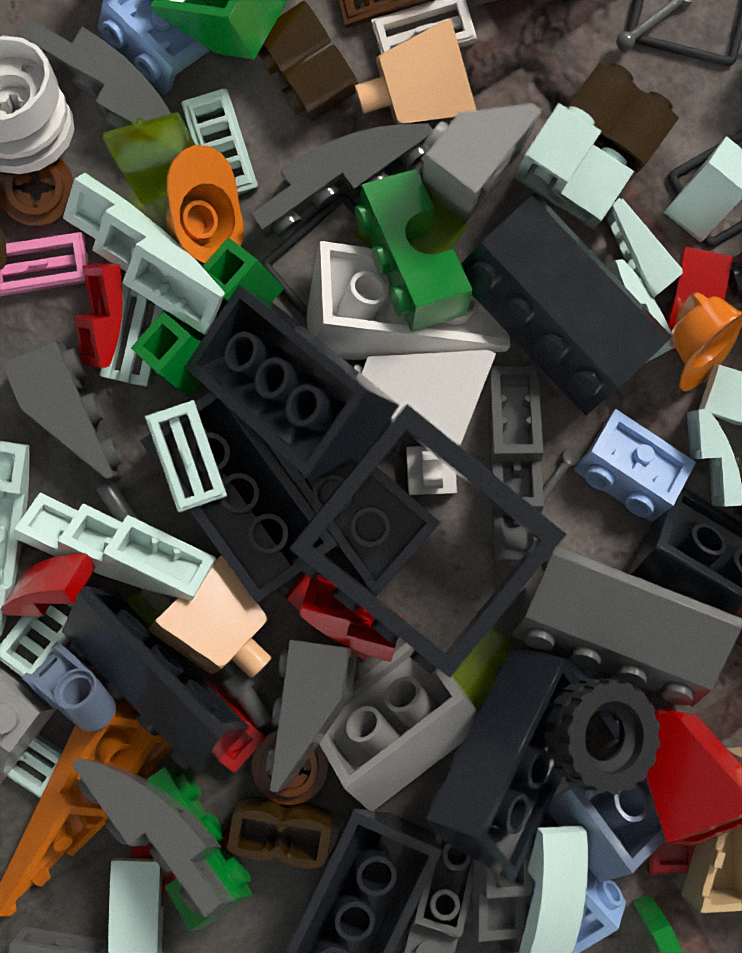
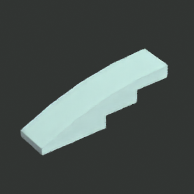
(151, 257)
(119, 550)
(135, 906)

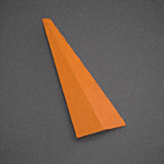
(64, 814)

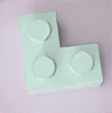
(571, 169)

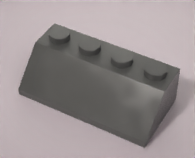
(626, 627)

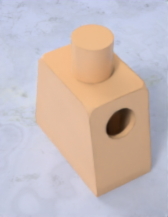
(420, 79)
(216, 624)

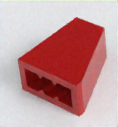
(694, 781)

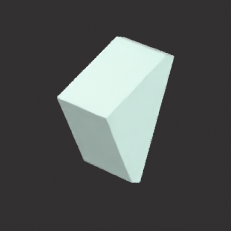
(710, 192)

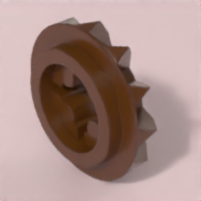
(22, 205)
(303, 787)

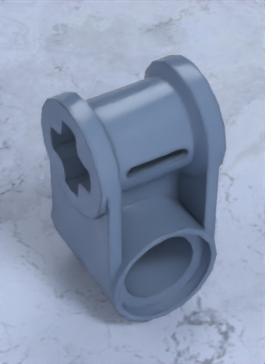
(72, 689)

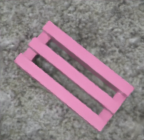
(80, 258)

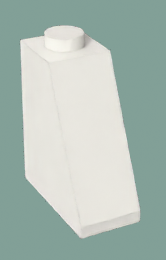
(436, 385)

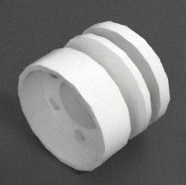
(33, 109)

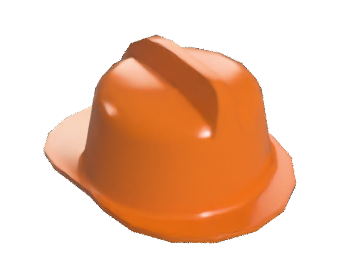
(202, 202)
(704, 336)

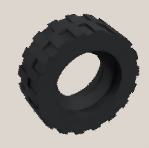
(636, 741)

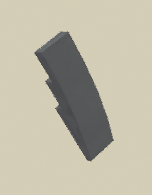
(515, 453)

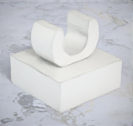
(427, 473)

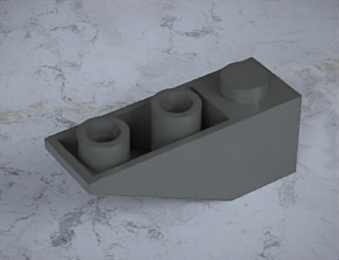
(53, 394)
(314, 694)

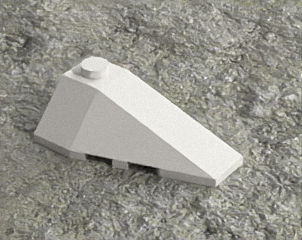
(356, 317)

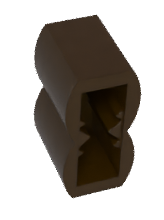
(307, 63)
(628, 117)
(270, 830)

